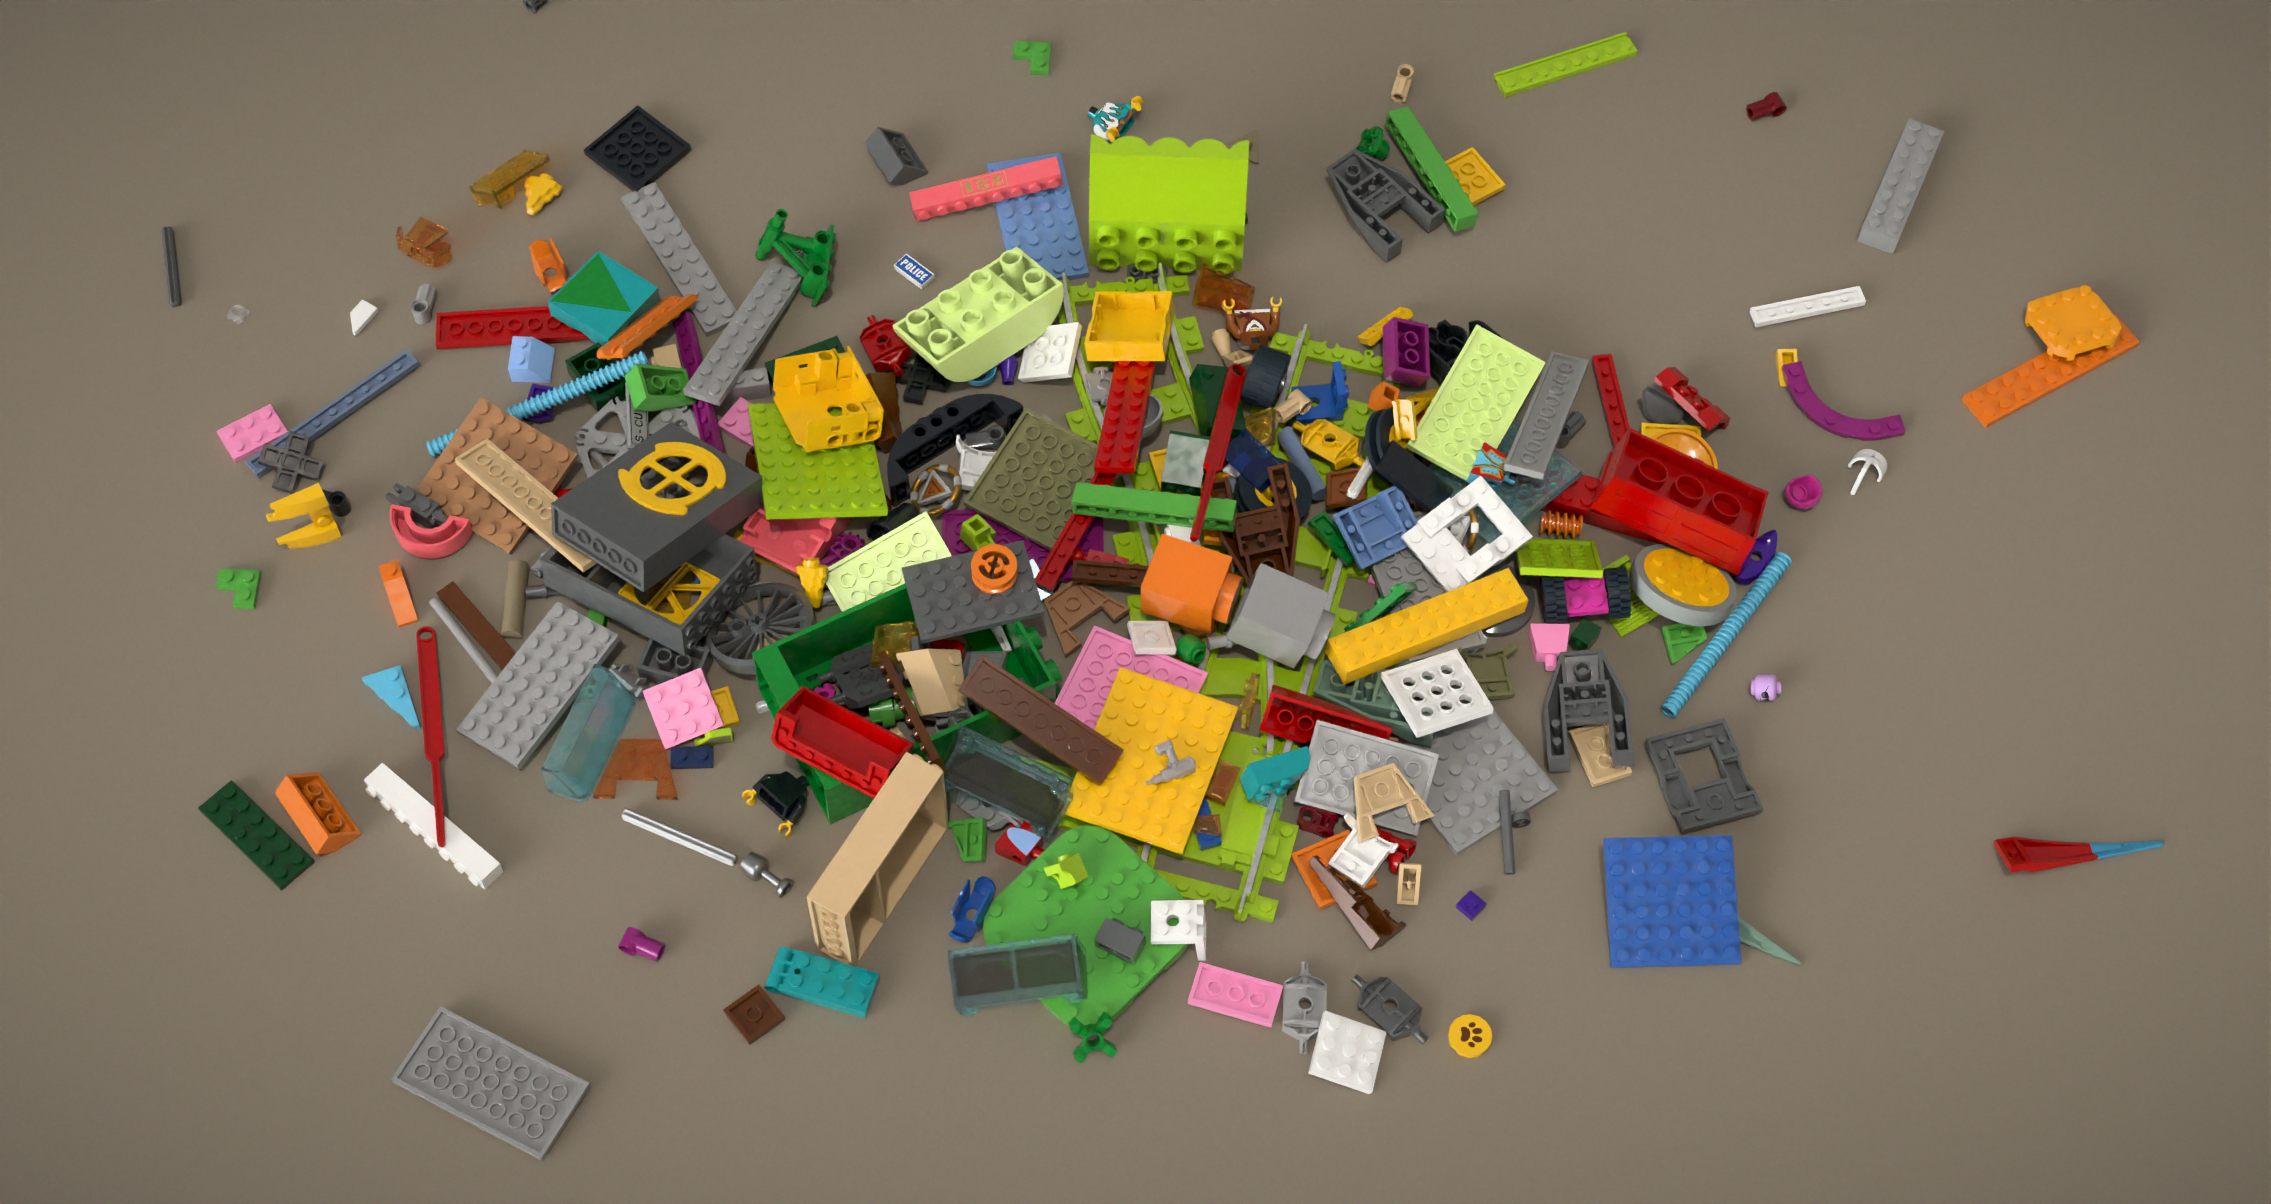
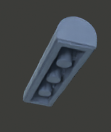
(1300, 459)

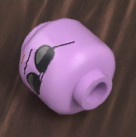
(1765, 687)

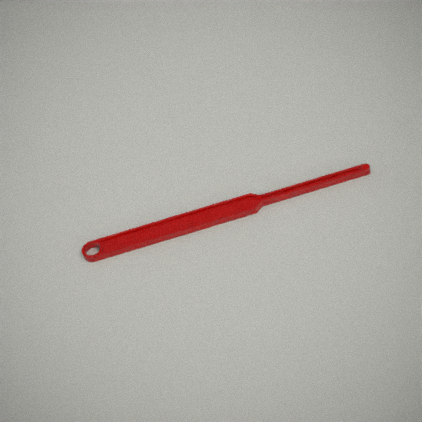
(1219, 440)
(432, 720)

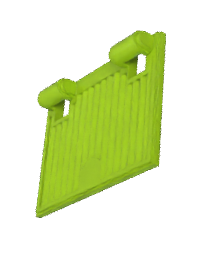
(1639, 610)

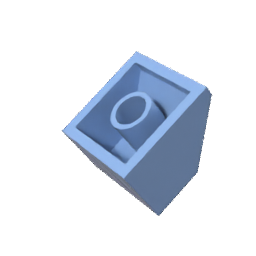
(530, 360)

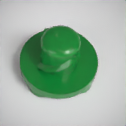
(1373, 143)

